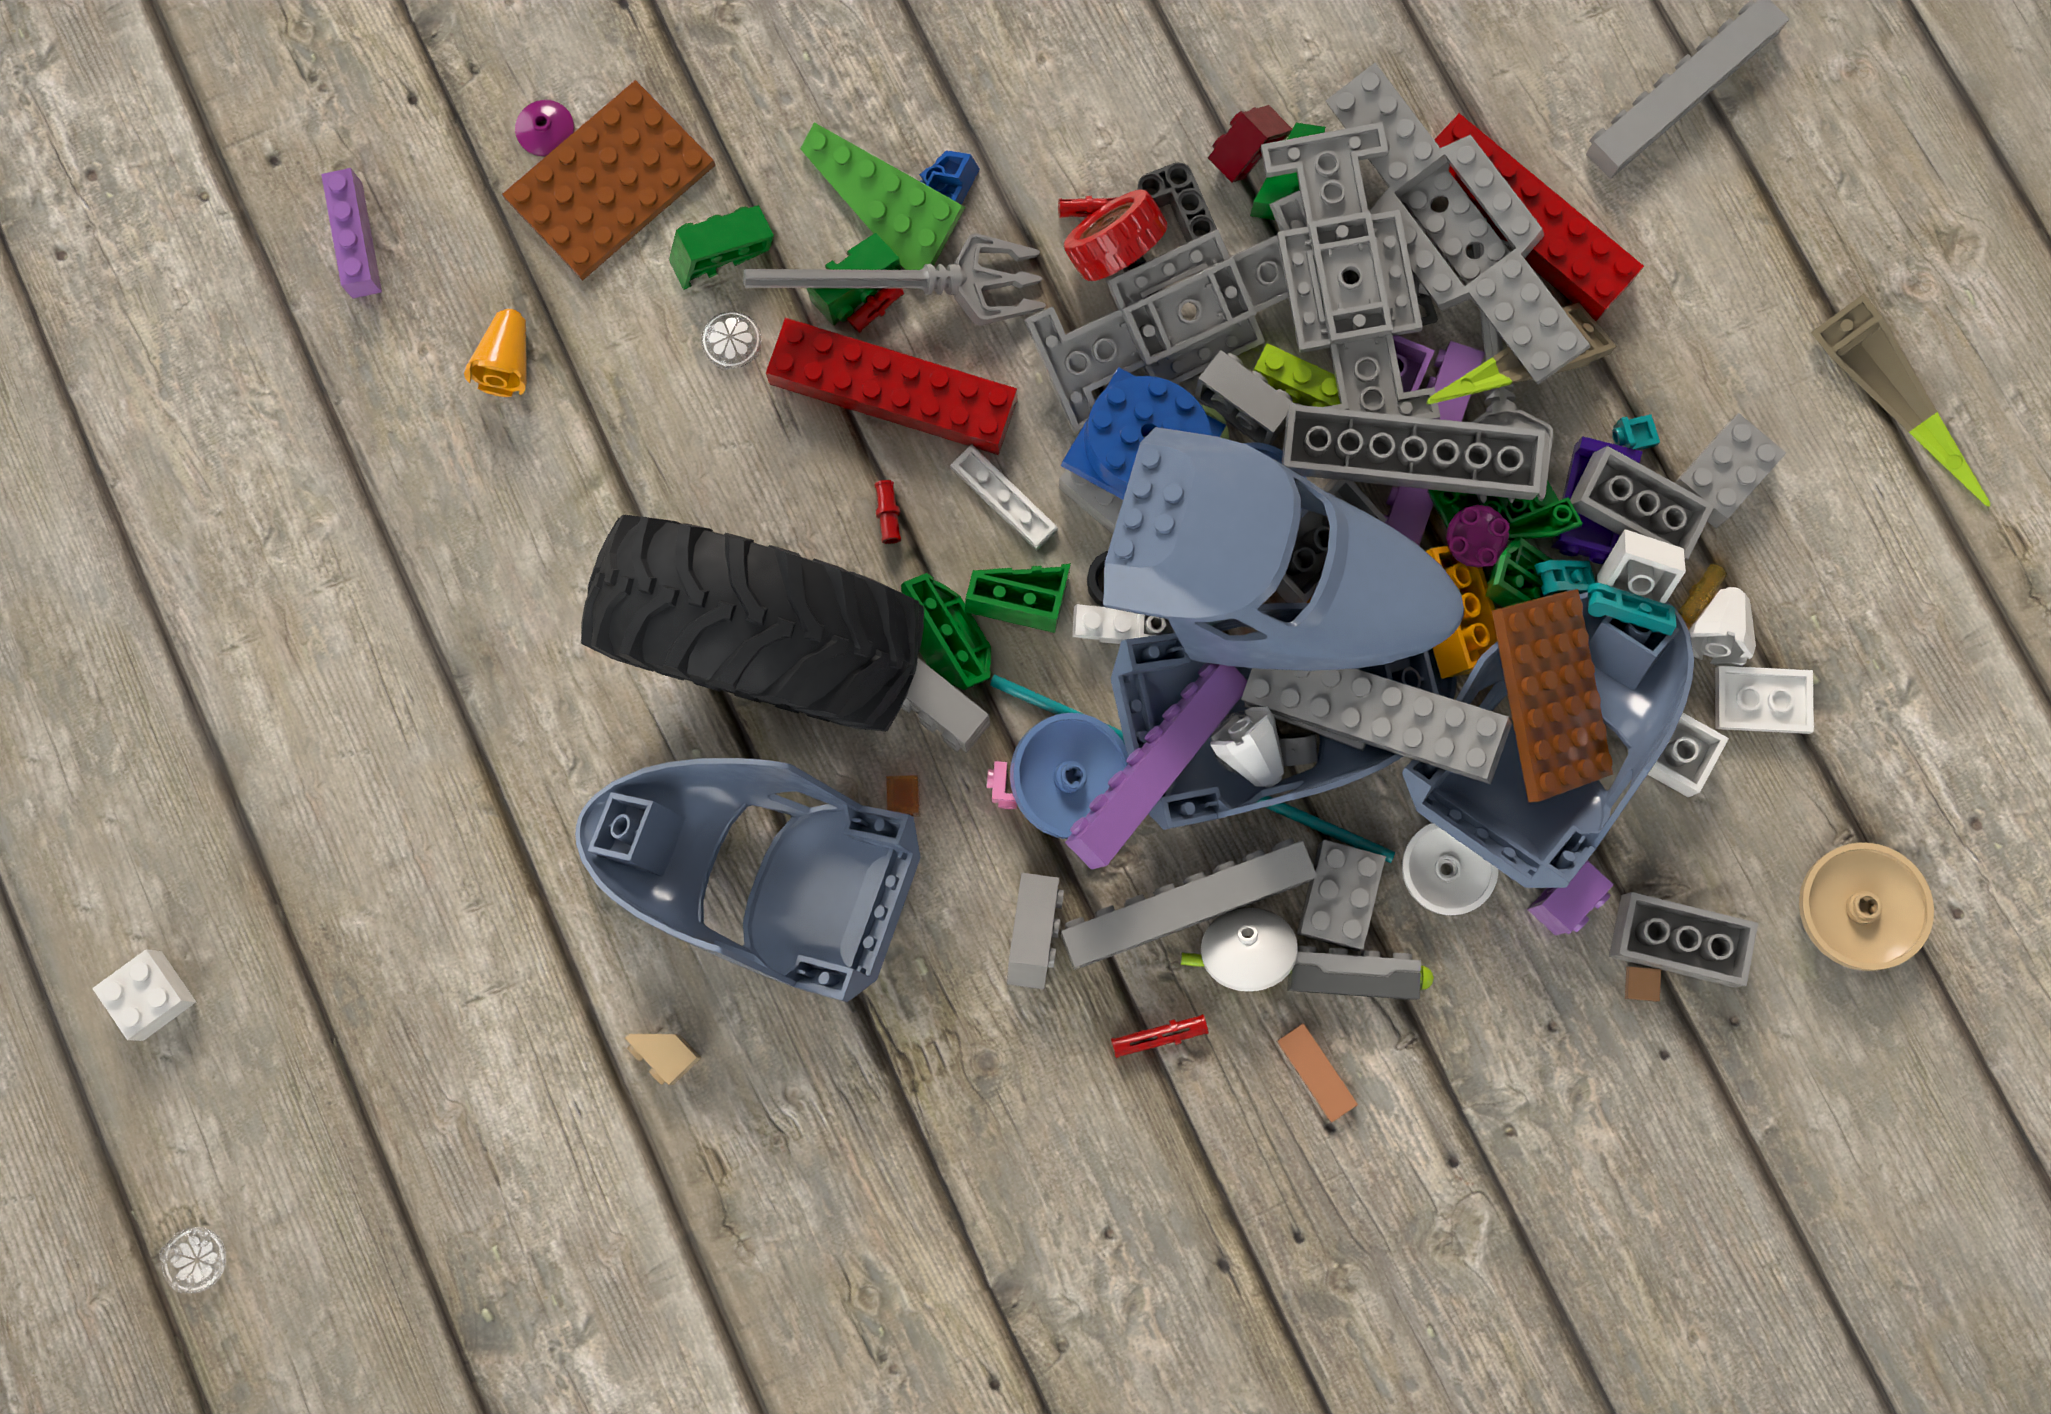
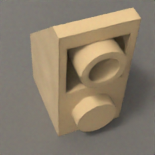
(666, 1054)

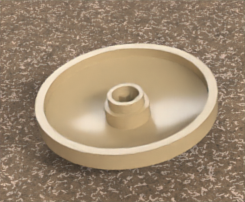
(1866, 906)

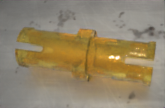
(1702, 593)

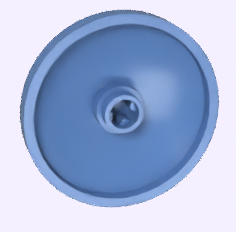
(1063, 769)

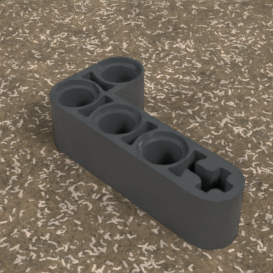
(1179, 195)

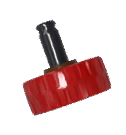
(1116, 236)

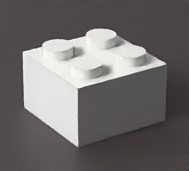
(1643, 566)
(1689, 756)
(144, 995)

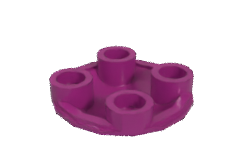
(1477, 536)

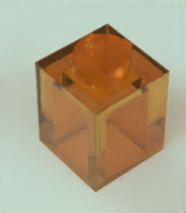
(904, 794)

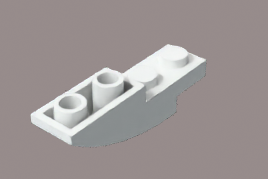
(1115, 625)

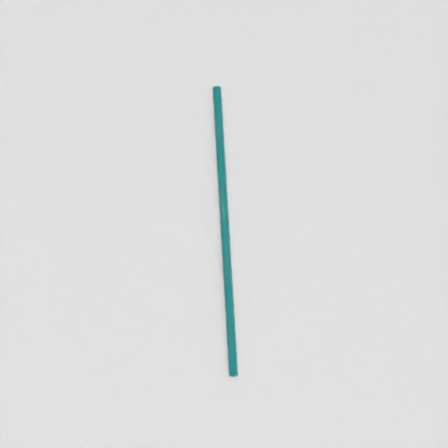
(1282, 808)

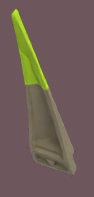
(1870, 355)
(1506, 369)

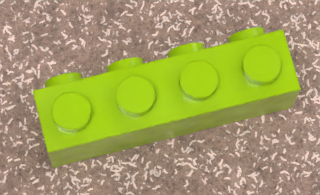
(1300, 379)

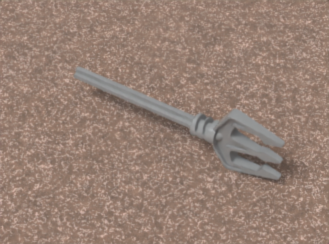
(962, 279)
(1500, 400)

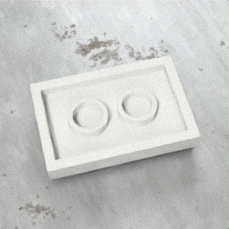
(1764, 699)

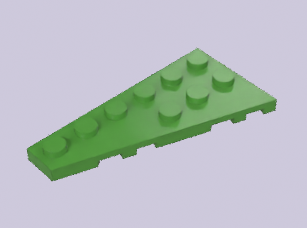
(894, 205)

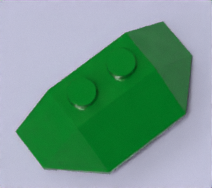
(1514, 574)
(950, 637)

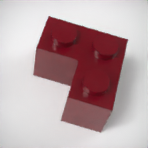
(1240, 147)

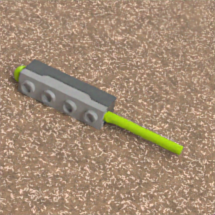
(1350, 974)

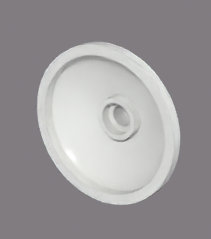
(1452, 894)
(1253, 961)

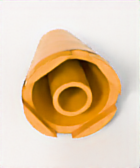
(501, 356)

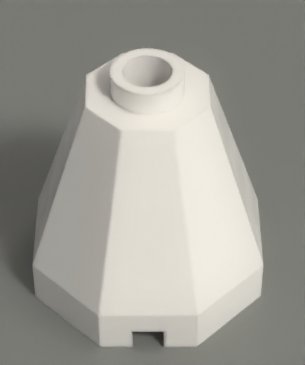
(1725, 629)
(1251, 746)

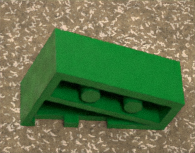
(1282, 185)
(718, 241)
(839, 303)
(1019, 596)

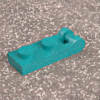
(1564, 576)
(1631, 608)

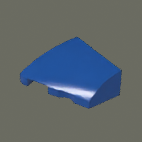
(951, 175)

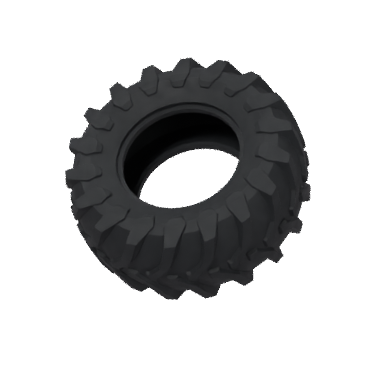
(753, 621)

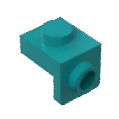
(1636, 433)

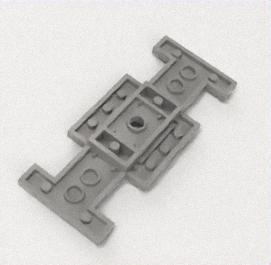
(1344, 238)
(1152, 329)

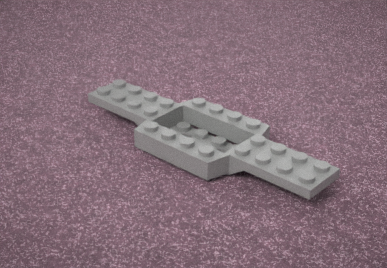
(1498, 280)

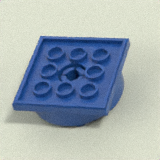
(1120, 419)

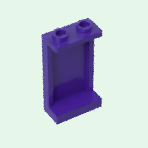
(1590, 538)

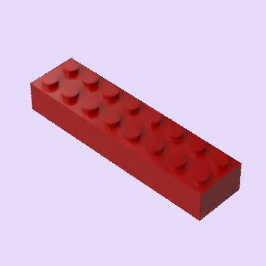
(1574, 251)
(891, 386)

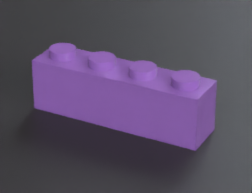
(351, 233)

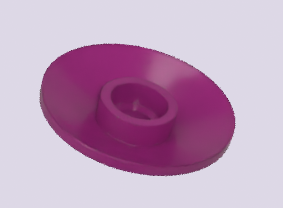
(543, 139)

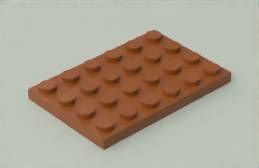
(609, 180)
(1552, 694)

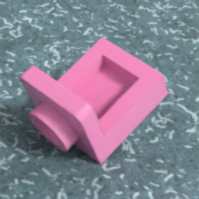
(997, 780)

